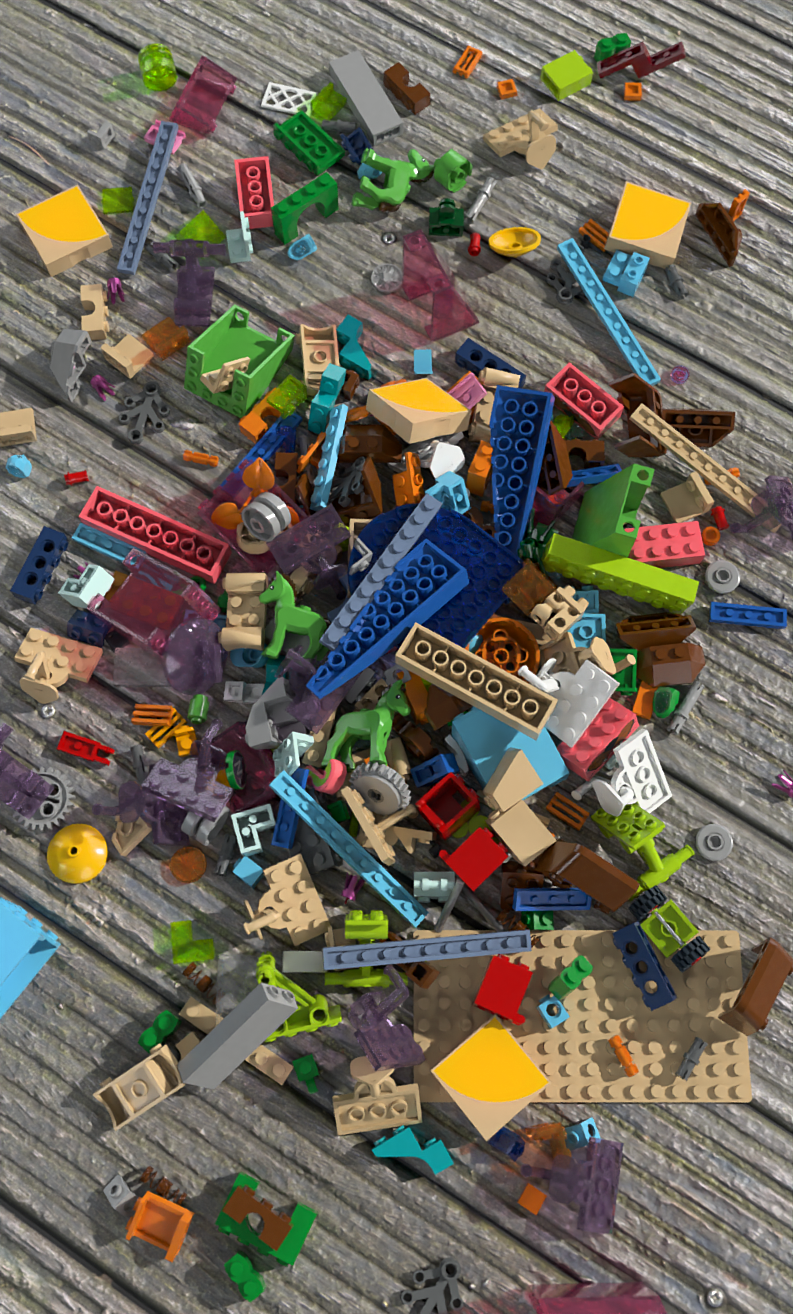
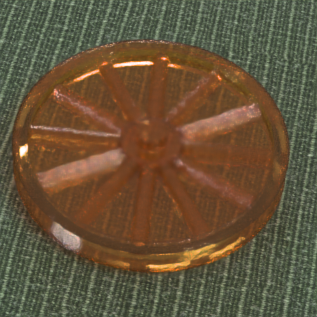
(188, 864)

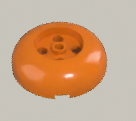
(509, 631)

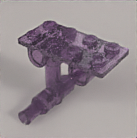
(194, 282)
(20, 786)

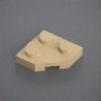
(129, 835)

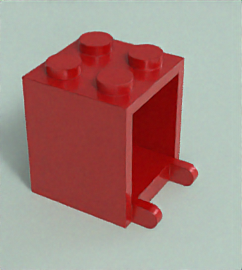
(443, 811)
(476, 857)
(503, 989)

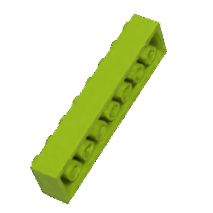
(619, 574)

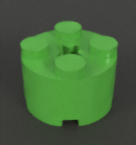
(452, 170)

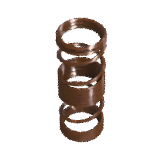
(519, 926)
(204, 984)
(163, 1187)

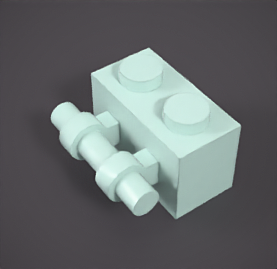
(433, 886)

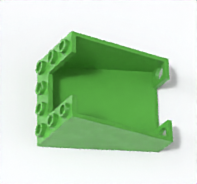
(229, 341)
(611, 506)

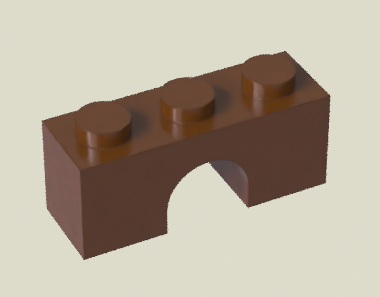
(415, 97)
(590, 451)
(286, 467)
(419, 972)
(275, 1224)

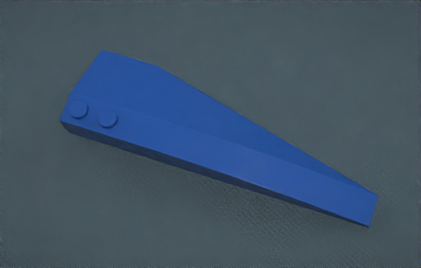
(518, 441)
(412, 594)

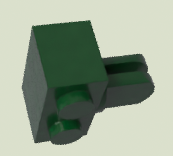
(446, 219)

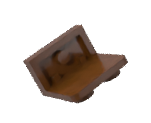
(517, 877)

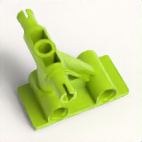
(635, 833)
(366, 930)
(307, 1015)

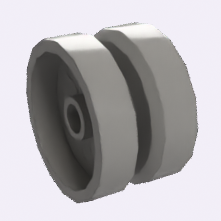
(266, 516)
(203, 828)

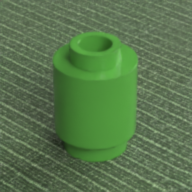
(198, 709)

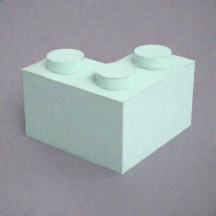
(83, 590)
(249, 824)

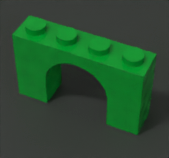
(285, 214)
(289, 1249)

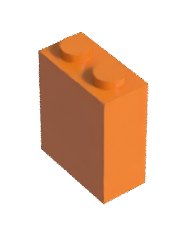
(480, 469)
(416, 697)

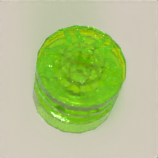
(157, 67)

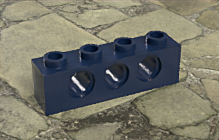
(471, 350)
(47, 539)
(655, 972)

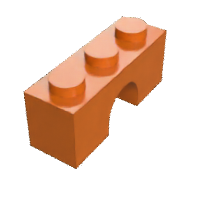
(253, 425)

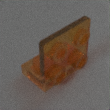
(166, 338)
(528, 587)
(553, 1132)

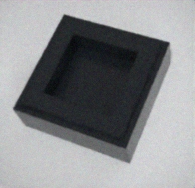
(116, 640)

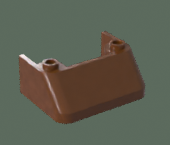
(631, 393)
(362, 505)
(588, 873)
(760, 988)

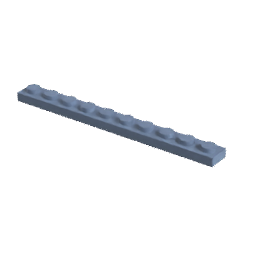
(147, 198)
(383, 567)
(426, 949)

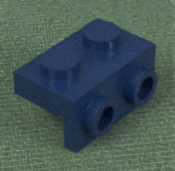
(356, 144)
(87, 628)

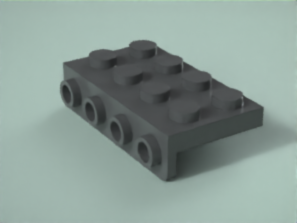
(314, 850)

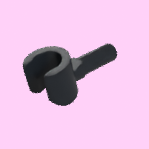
(587, 244)
(435, 849)

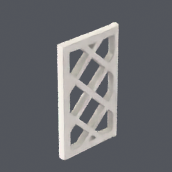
(283, 89)

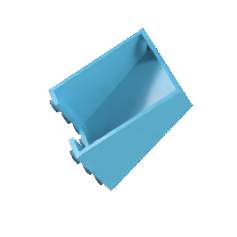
(487, 740)
(22, 951)

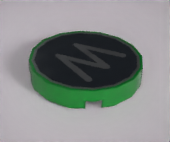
(236, 772)

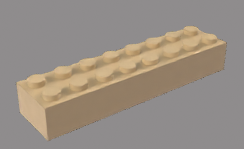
(476, 681)

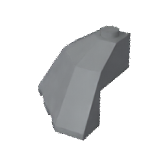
(68, 359)
(269, 721)

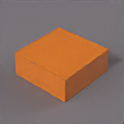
(506, 89)
(632, 91)
(531, 1198)

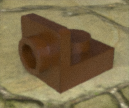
(351, 384)

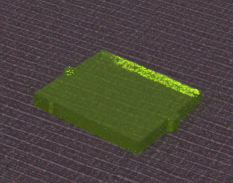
(117, 200)

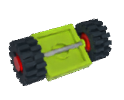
(669, 928)

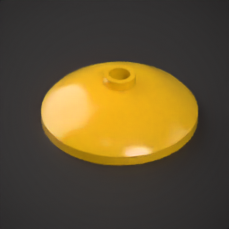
(514, 241)
(88, 860)

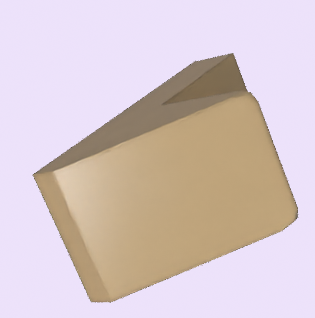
(409, 836)

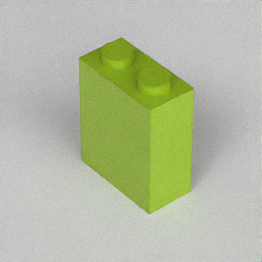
(566, 75)

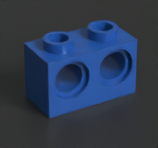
(434, 770)

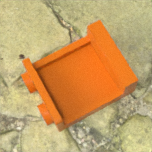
(160, 1223)

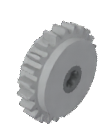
(380, 788)

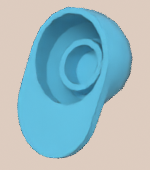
(248, 657)

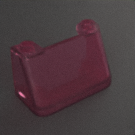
(203, 97)
(259, 768)

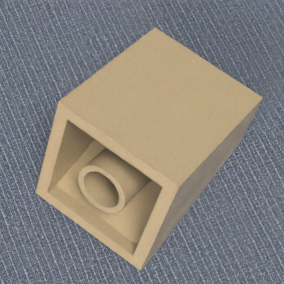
(511, 781)
(520, 832)

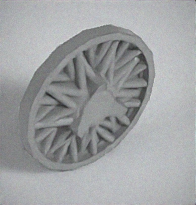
(387, 278)
(722, 577)
(713, 842)

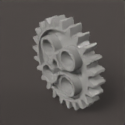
(40, 818)

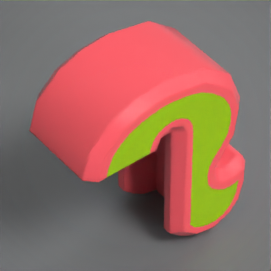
(327, 780)

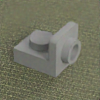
(102, 137)

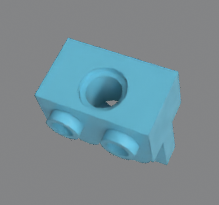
(635, 269)
(451, 492)

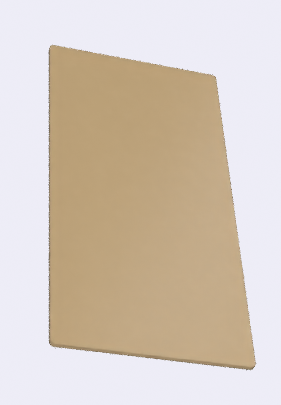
(603, 1005)

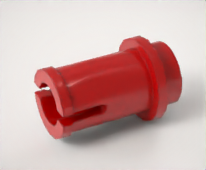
(474, 248)
(77, 477)
(719, 517)

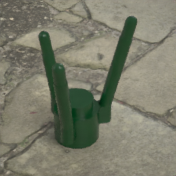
(533, 533)
(529, 550)

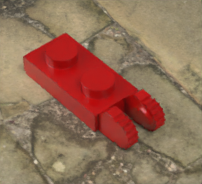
(83, 748)

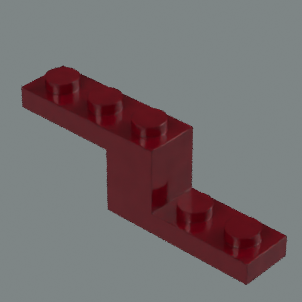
(641, 60)

